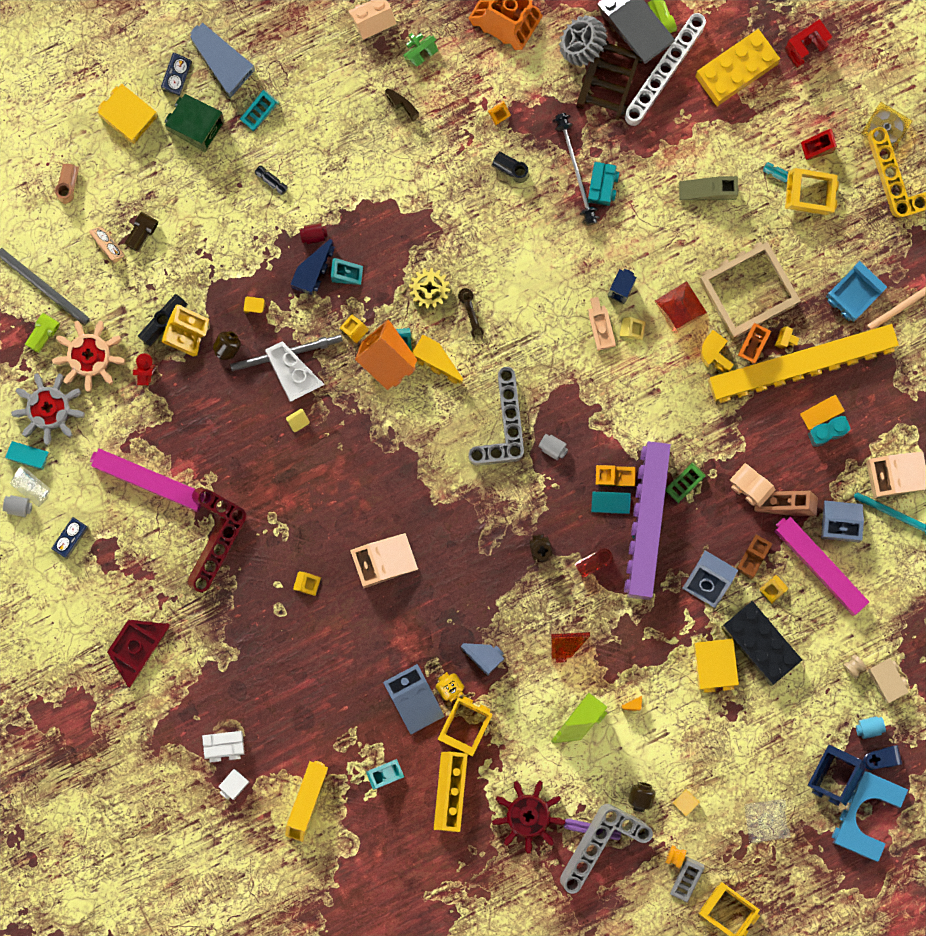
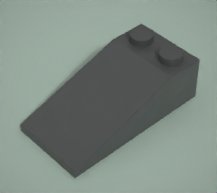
(637, 26)

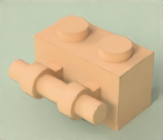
(372, 17)

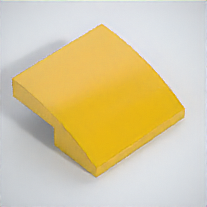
(185, 330)

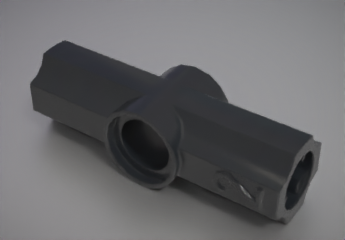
(154, 329)

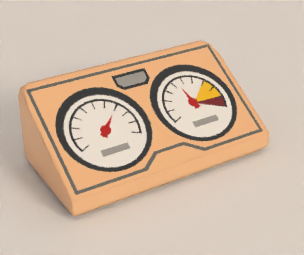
(107, 244)

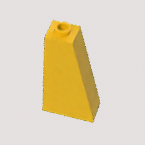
(306, 801)

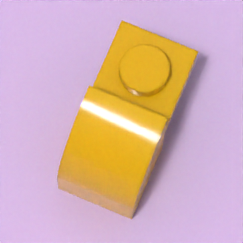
(711, 352)

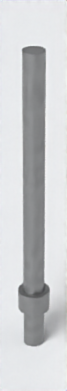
(321, 343)

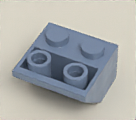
(842, 521)

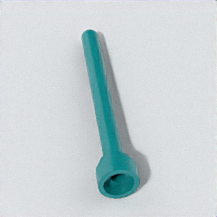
(891, 512)

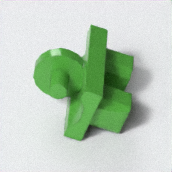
(414, 53)

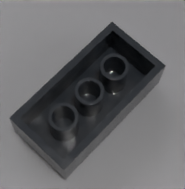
(761, 643)

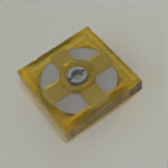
(889, 119)

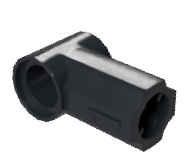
(509, 166)

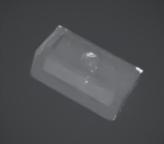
(30, 486)

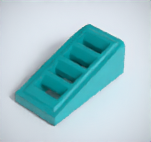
(259, 100)

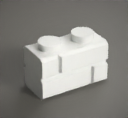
(223, 745)

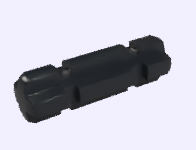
(271, 180)

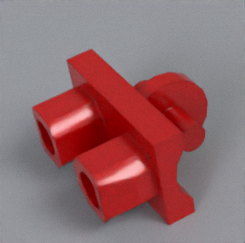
(144, 369)

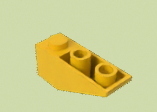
(433, 355)

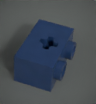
(622, 285)

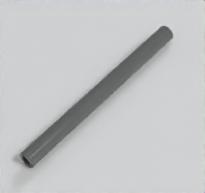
(44, 287)

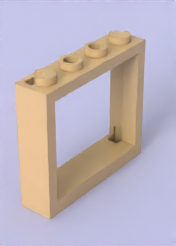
(765, 316)

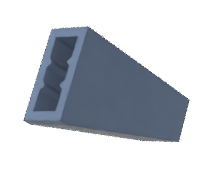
(224, 62)

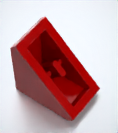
(819, 145)

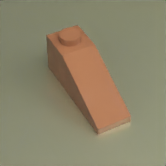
(790, 503)

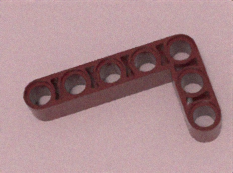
(217, 537)

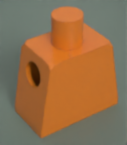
(754, 343)

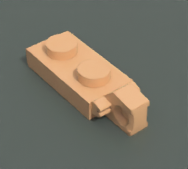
(601, 325)

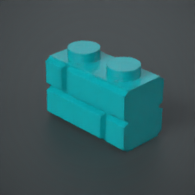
(602, 184)

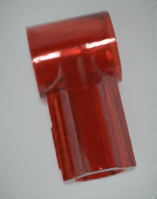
(592, 563)

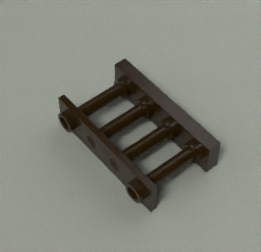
(592, 80)

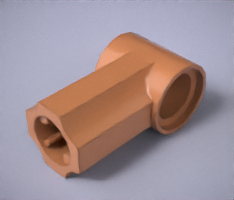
(67, 182)

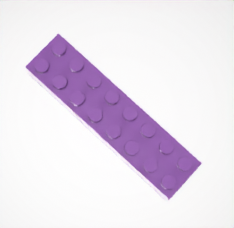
(648, 521)

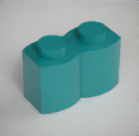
(833, 430)

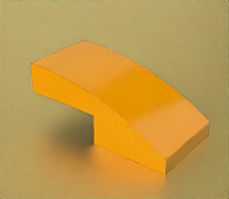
(822, 412)
(616, 476)

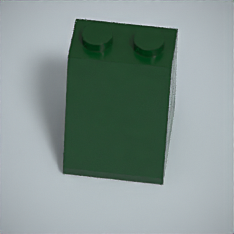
(194, 122)

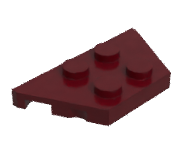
(135, 647)

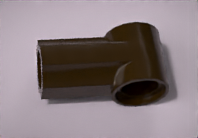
(143, 227)

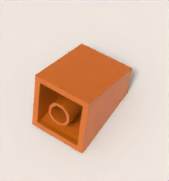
(386, 356)

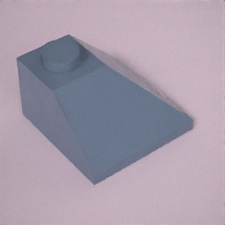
(484, 656)

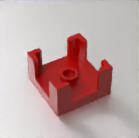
(814, 33)

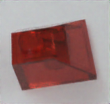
(680, 307)
(566, 645)

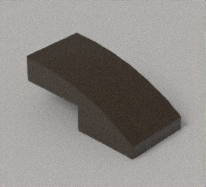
(398, 100)

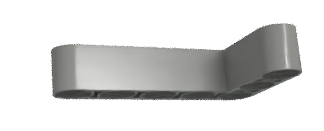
(515, 423)
(599, 842)

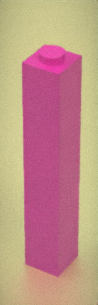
(145, 479)
(821, 566)

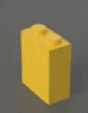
(127, 113)
(716, 665)

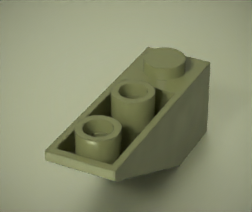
(709, 188)

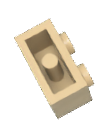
(888, 680)

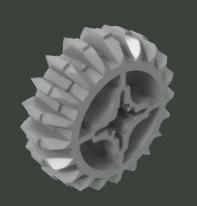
(583, 40)

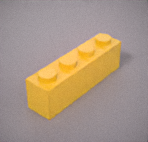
(450, 791)

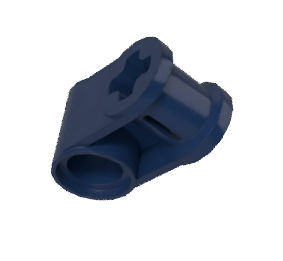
(885, 757)

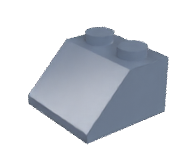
(710, 579)

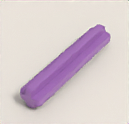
(582, 827)

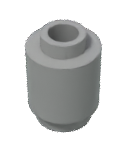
(553, 447)
(17, 506)

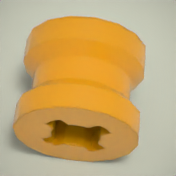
(675, 856)

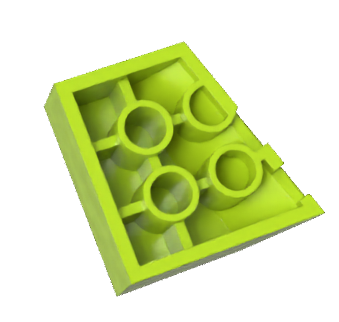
(581, 720)

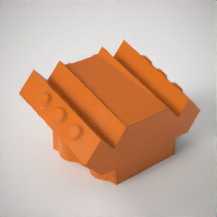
(507, 20)

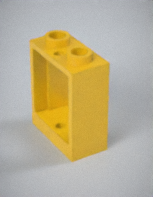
(794, 186)
(466, 702)
(713, 899)

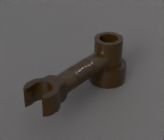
(470, 310)

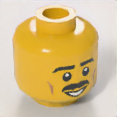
(449, 686)

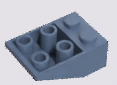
(413, 699)

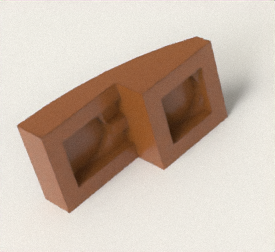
(754, 556)

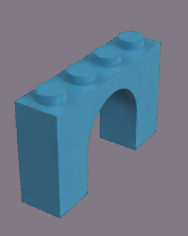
(848, 833)

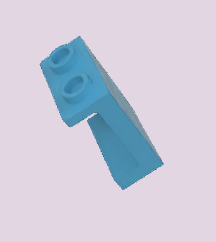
(856, 292)

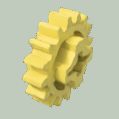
(436, 289)

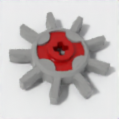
(37, 403)

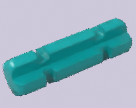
(776, 172)

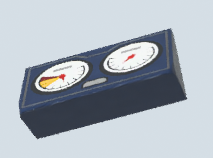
(176, 74)
(69, 537)

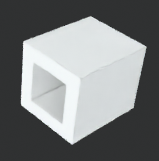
(233, 785)

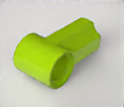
(661, 11)
(44, 329)

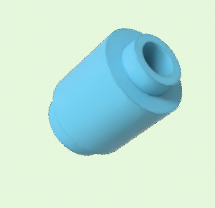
(870, 727)

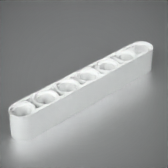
(669, 61)

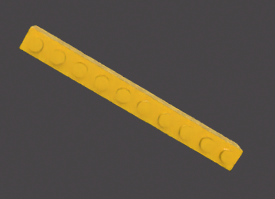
(802, 363)

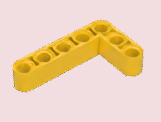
(896, 179)

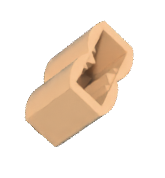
(752, 485)

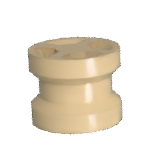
(854, 666)

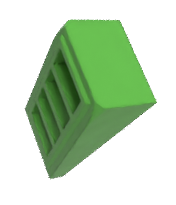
(696, 470)

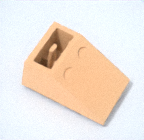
(897, 474)
(384, 560)

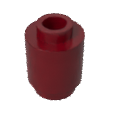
(313, 233)

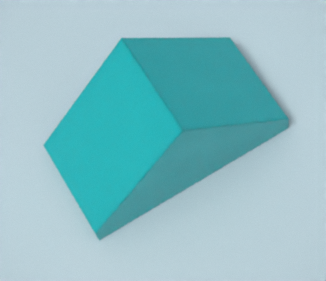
(346, 272)

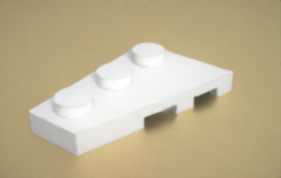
(292, 372)

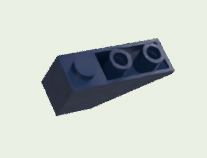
(309, 272)

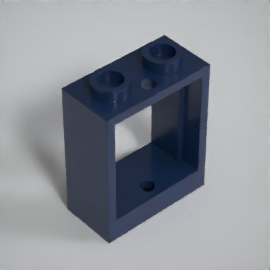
(830, 753)

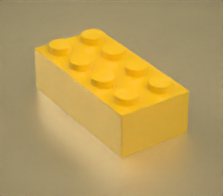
(737, 67)

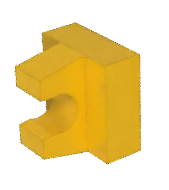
(786, 338)

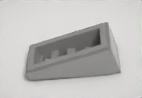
(688, 862)

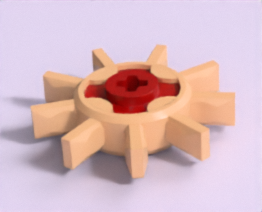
(82, 346)

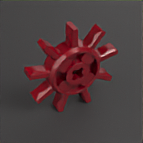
(538, 809)

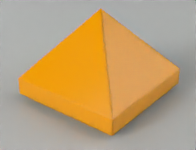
(499, 113)

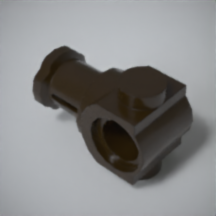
(540, 548)

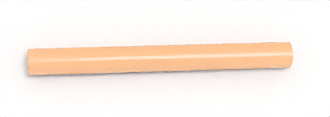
(897, 309)

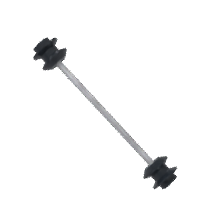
(564, 126)

